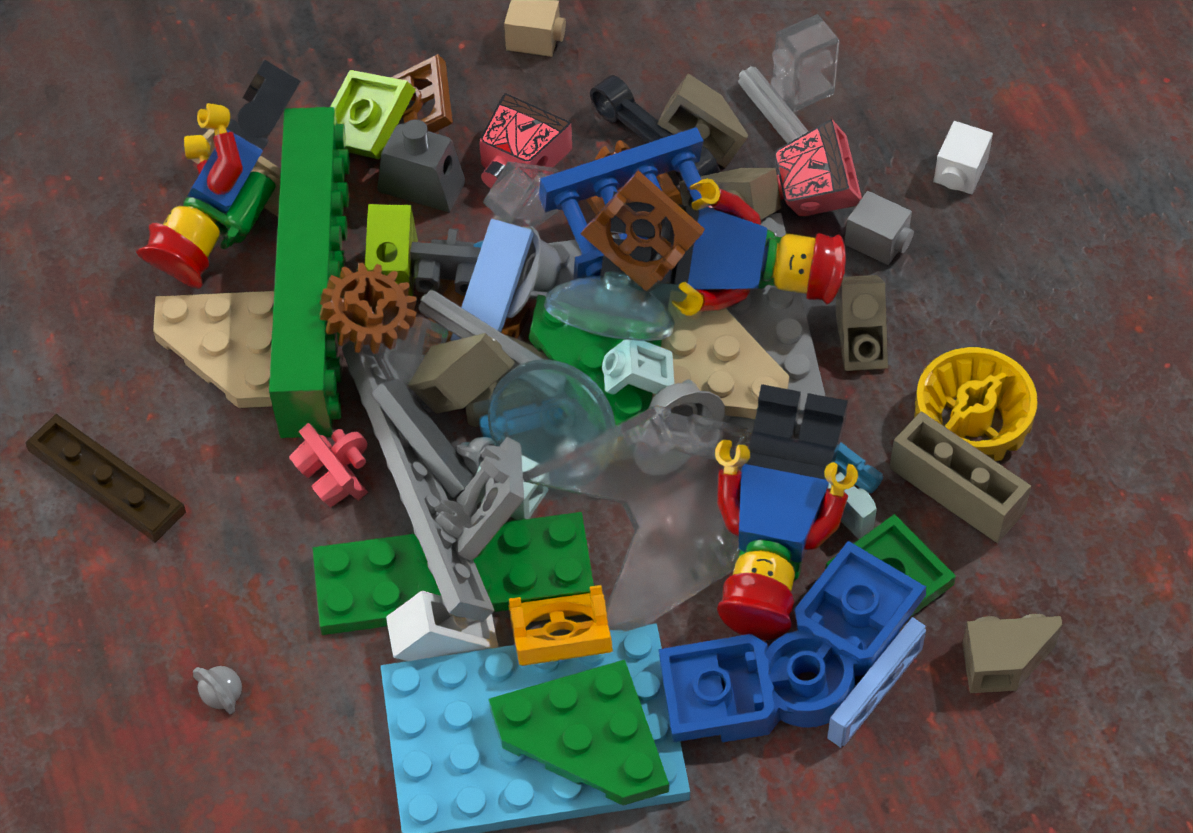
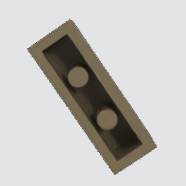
(959, 477)

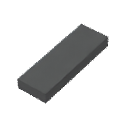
(423, 436)

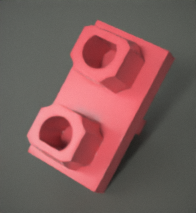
(339, 479)

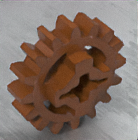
(368, 305)

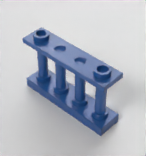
(610, 173)

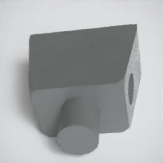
(421, 167)

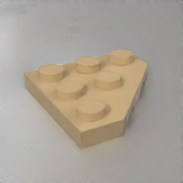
(222, 340)
(721, 358)

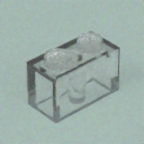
(805, 62)

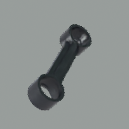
(615, 101)

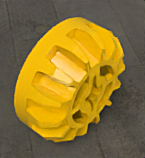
(980, 383)

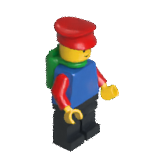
(226, 193)
(737, 254)
(779, 504)

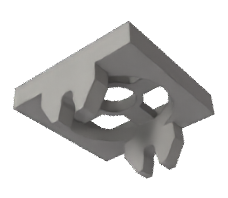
(477, 527)

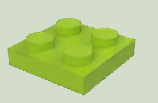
(370, 110)

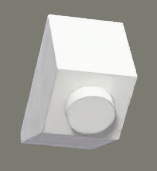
(427, 630)

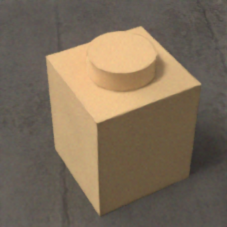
(534, 26)

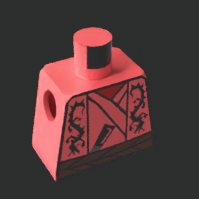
(522, 135)
(817, 171)

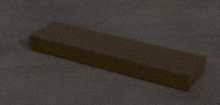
(106, 477)

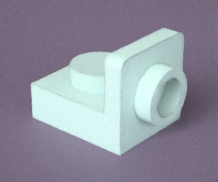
(637, 365)

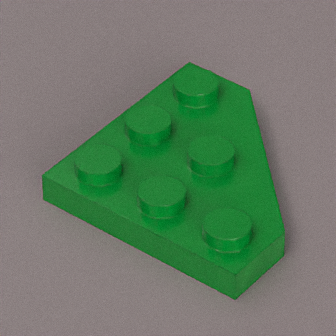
(586, 353)
(585, 731)

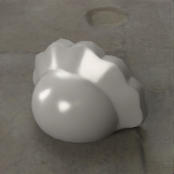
(471, 452)
(218, 687)

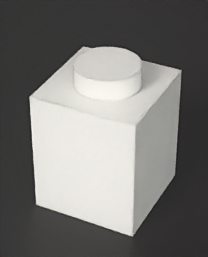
(963, 157)

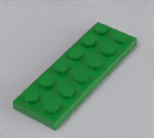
(374, 577)

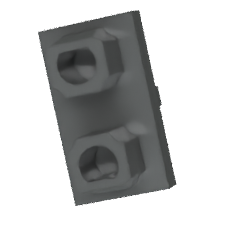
(443, 260)

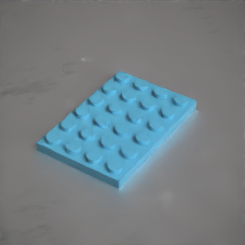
(451, 757)

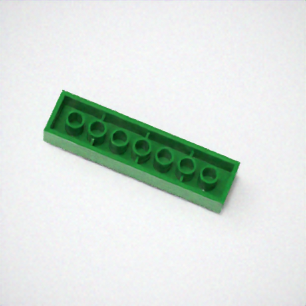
(307, 254)

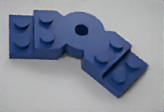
(745, 688)

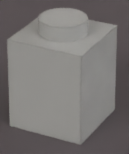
(879, 228)

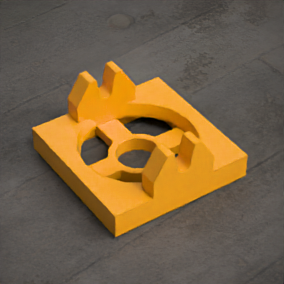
(586, 637)

